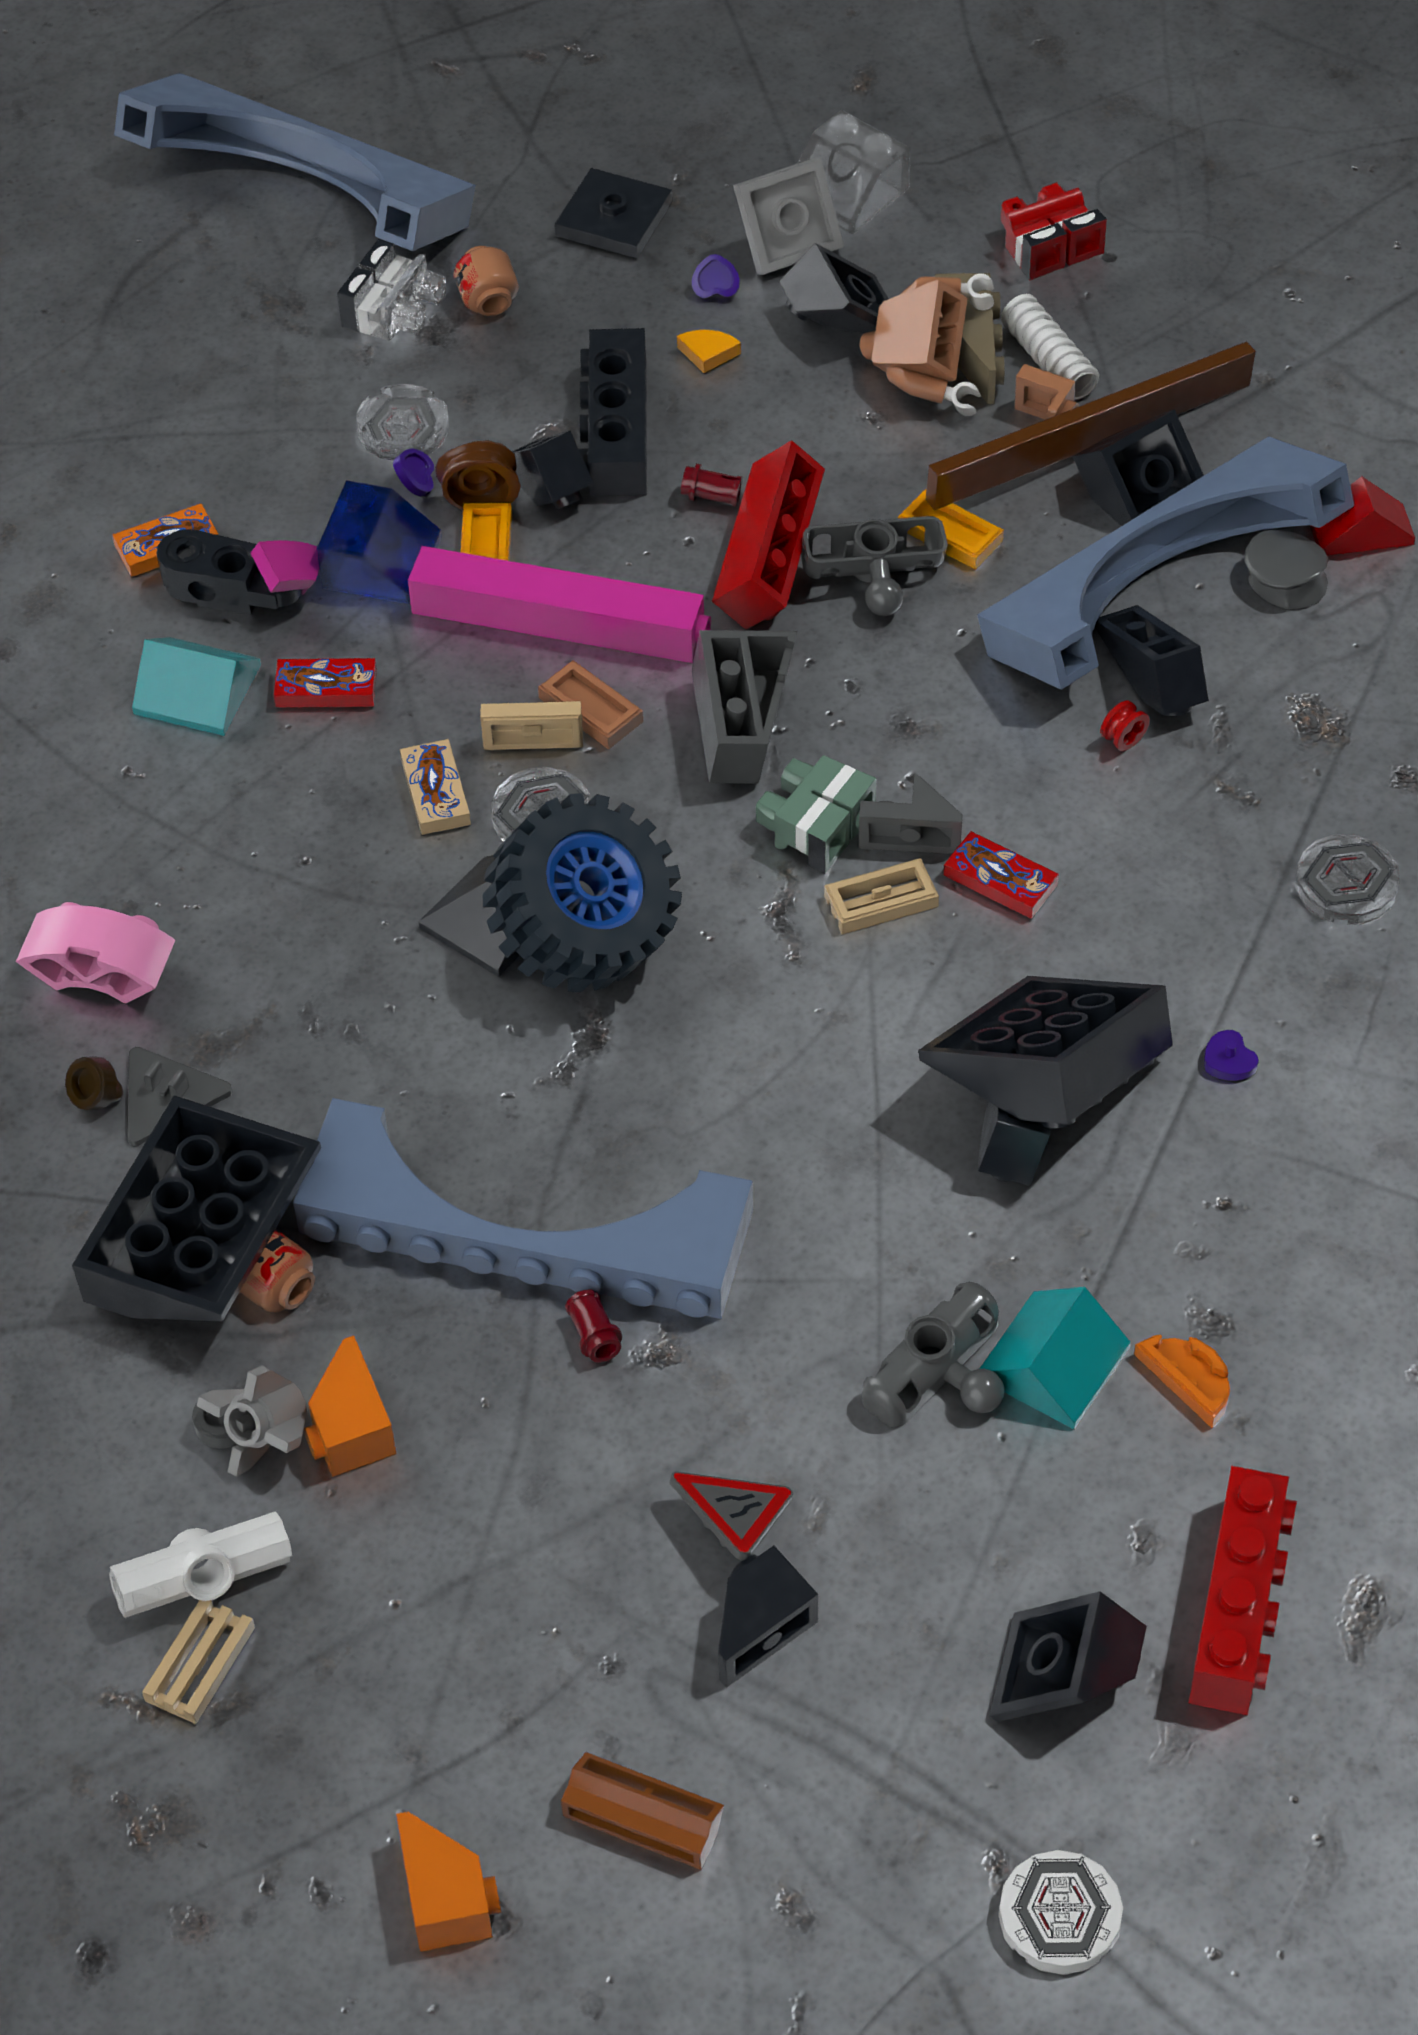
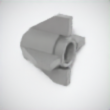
(259, 1416)

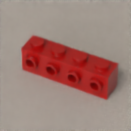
(768, 535)
(1239, 1591)

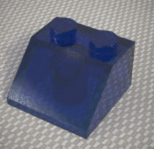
(373, 543)

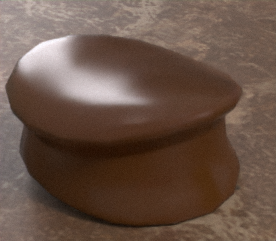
(478, 474)

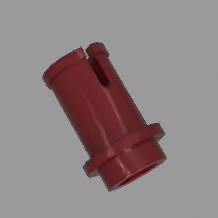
(711, 485)
(598, 1336)

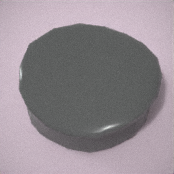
(1286, 569)

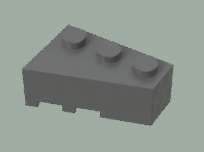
(738, 697)

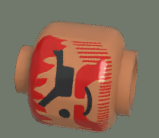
(486, 280)
(280, 1276)

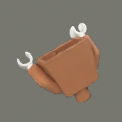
(922, 337)

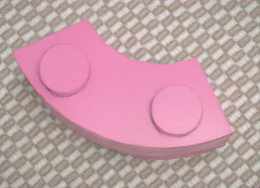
(96, 950)

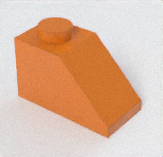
(348, 1414)
(445, 1887)

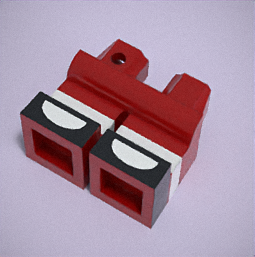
(1052, 231)

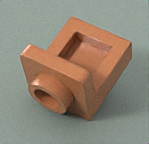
(1043, 393)

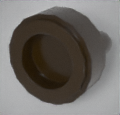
(92, 1083)

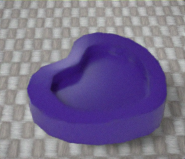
(714, 277)
(414, 471)
(1229, 1058)

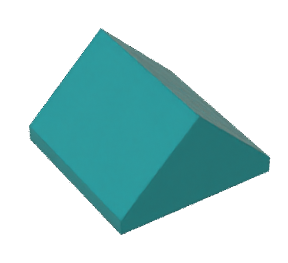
(192, 684)
(1058, 1353)

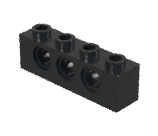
(616, 411)

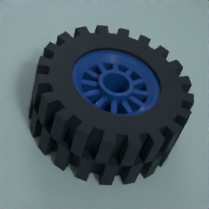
(547, 862)

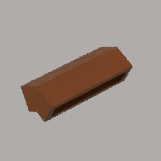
(642, 1810)

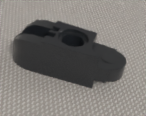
(216, 573)

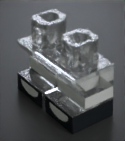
(387, 293)

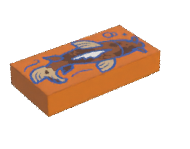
(140, 543)

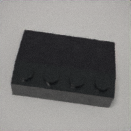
(1054, 1045)
(192, 1215)

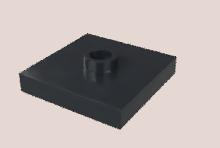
(613, 212)

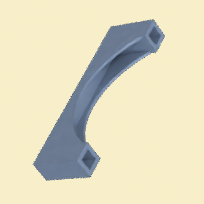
(406, 198)
(1051, 620)
(665, 1257)

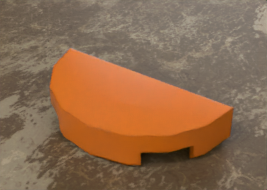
(1190, 1371)

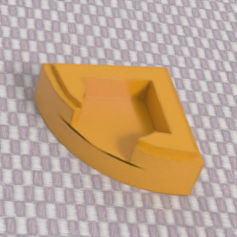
(708, 348)

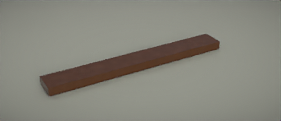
(1087, 425)

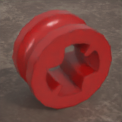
(1125, 725)

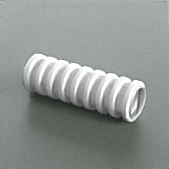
(1048, 343)

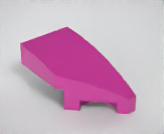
(287, 564)

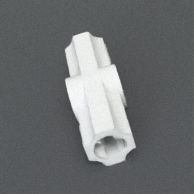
(170, 1575)

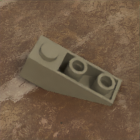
(980, 343)

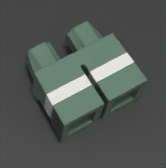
(819, 811)

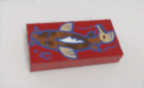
(325, 682)
(1001, 874)

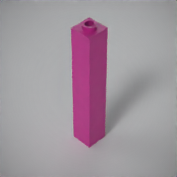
(557, 604)

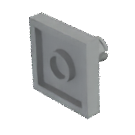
(788, 215)

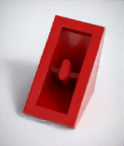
(1371, 524)

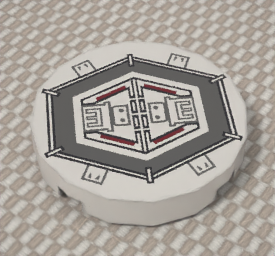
(1060, 1912)

